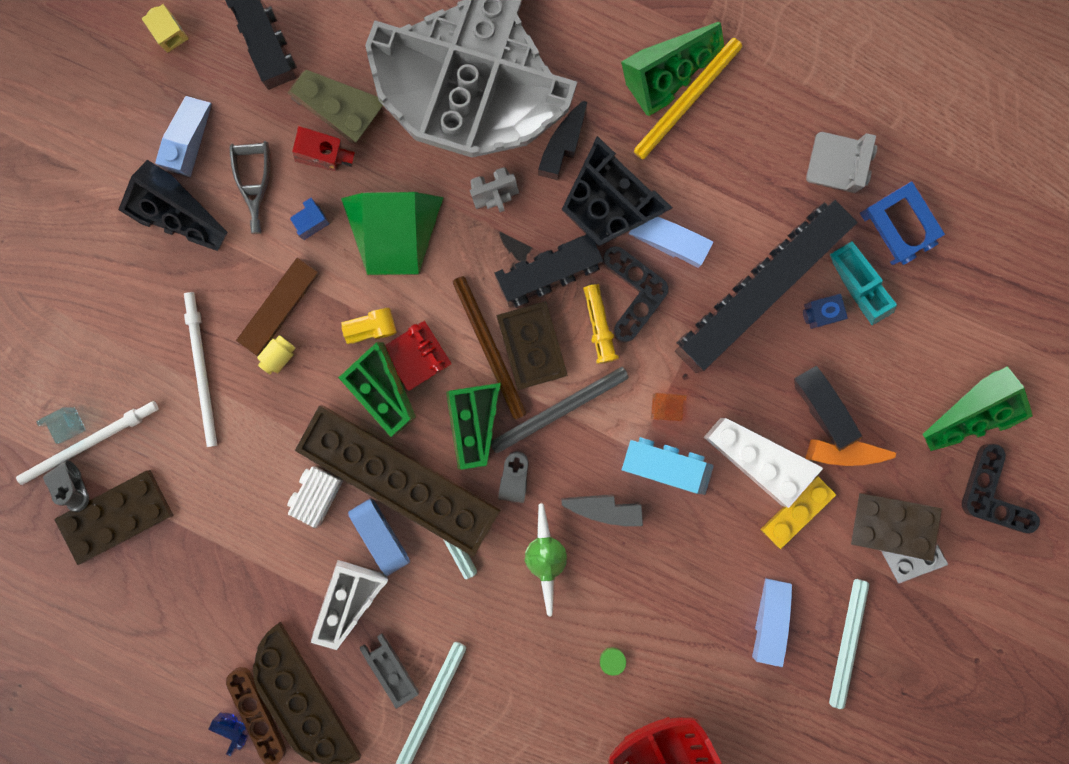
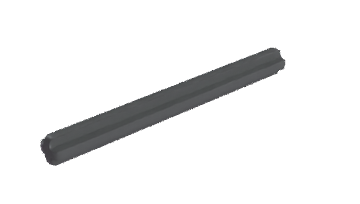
(559, 410)

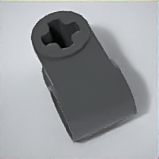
(514, 482)
(67, 486)

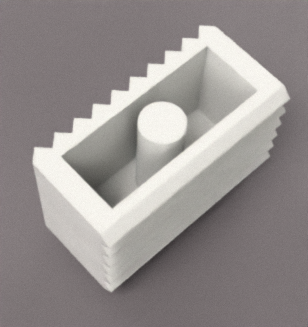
(314, 496)

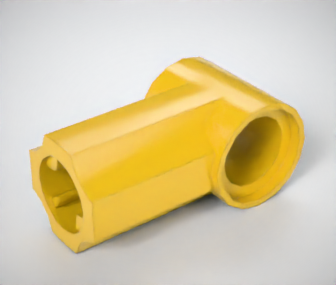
(374, 325)

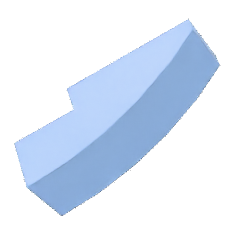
(673, 240)
(773, 623)

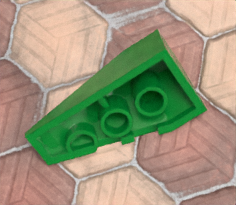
(990, 404)

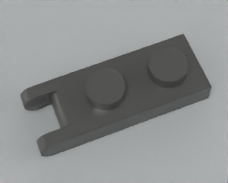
(390, 672)

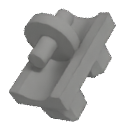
(494, 192)

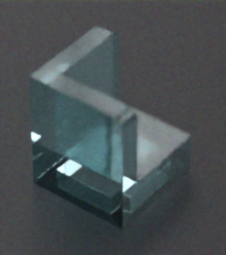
(63, 424)

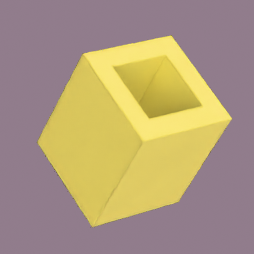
(164, 28)

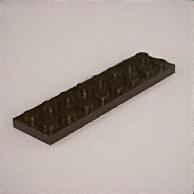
(397, 480)

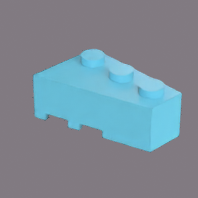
(668, 466)

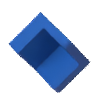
(309, 220)

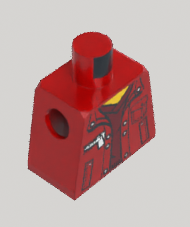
(311, 144)

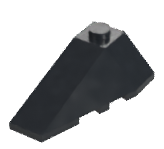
(161, 201)

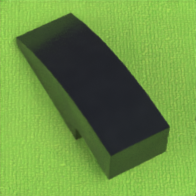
(562, 142)
(827, 408)

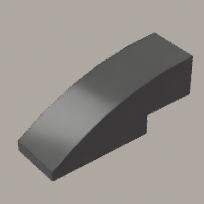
(603, 509)

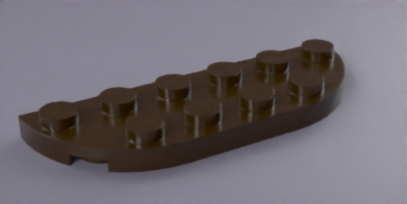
(299, 702)

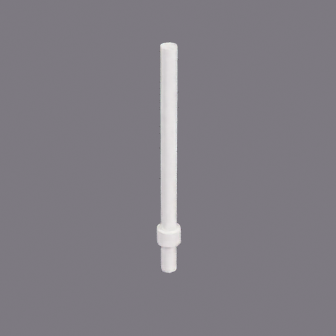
(193, 319)
(130, 419)

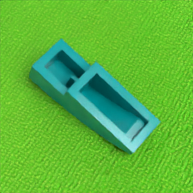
(863, 283)

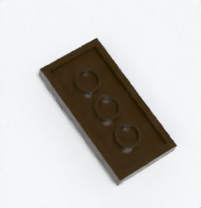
(114, 517)

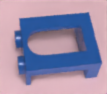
(900, 250)

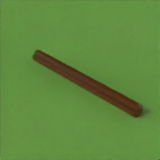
(489, 347)

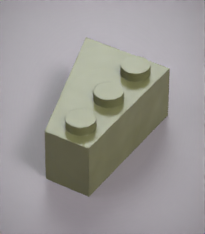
(336, 104)

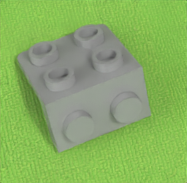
(841, 161)

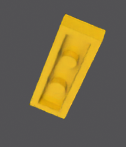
(791, 520)

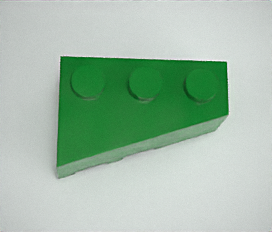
(379, 389)
(472, 423)

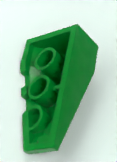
(664, 68)

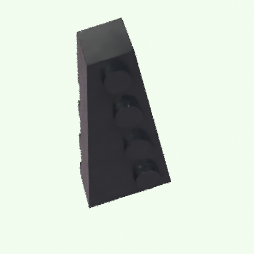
(549, 270)

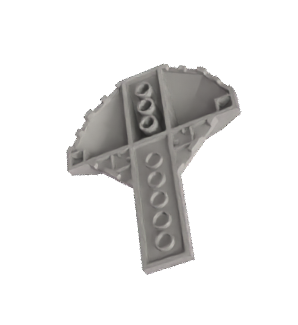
(467, 79)

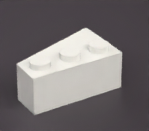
(346, 600)

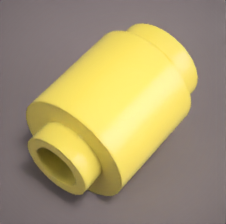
(276, 355)

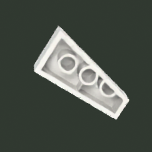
(766, 463)

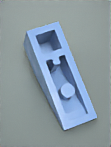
(183, 137)

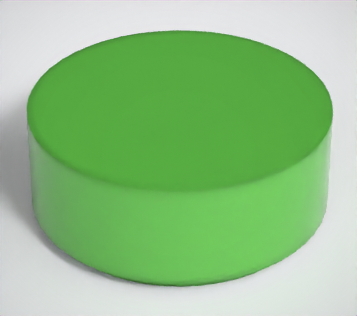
(612, 661)

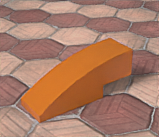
(855, 454)

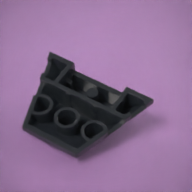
(609, 197)

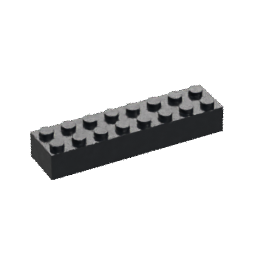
(769, 282)

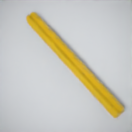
(688, 98)

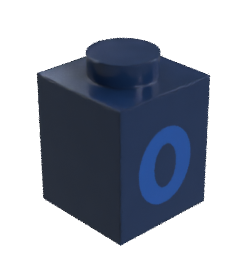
(824, 311)

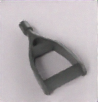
(258, 189)

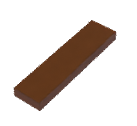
(277, 307)

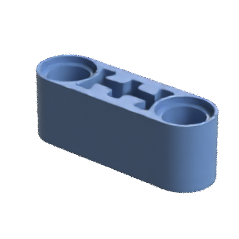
(379, 537)

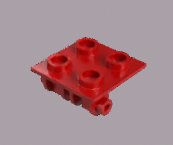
(417, 355)

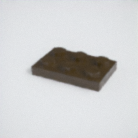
(532, 345)
(897, 526)

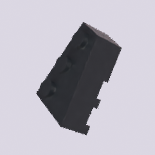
(264, 41)

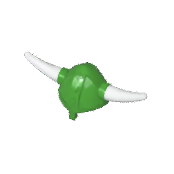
(545, 558)

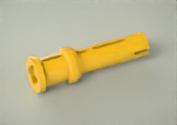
(602, 336)

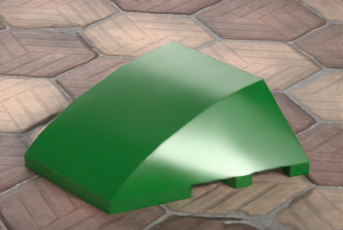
(392, 229)

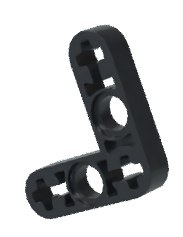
(644, 296)
(987, 502)

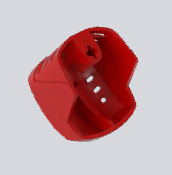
(666, 744)

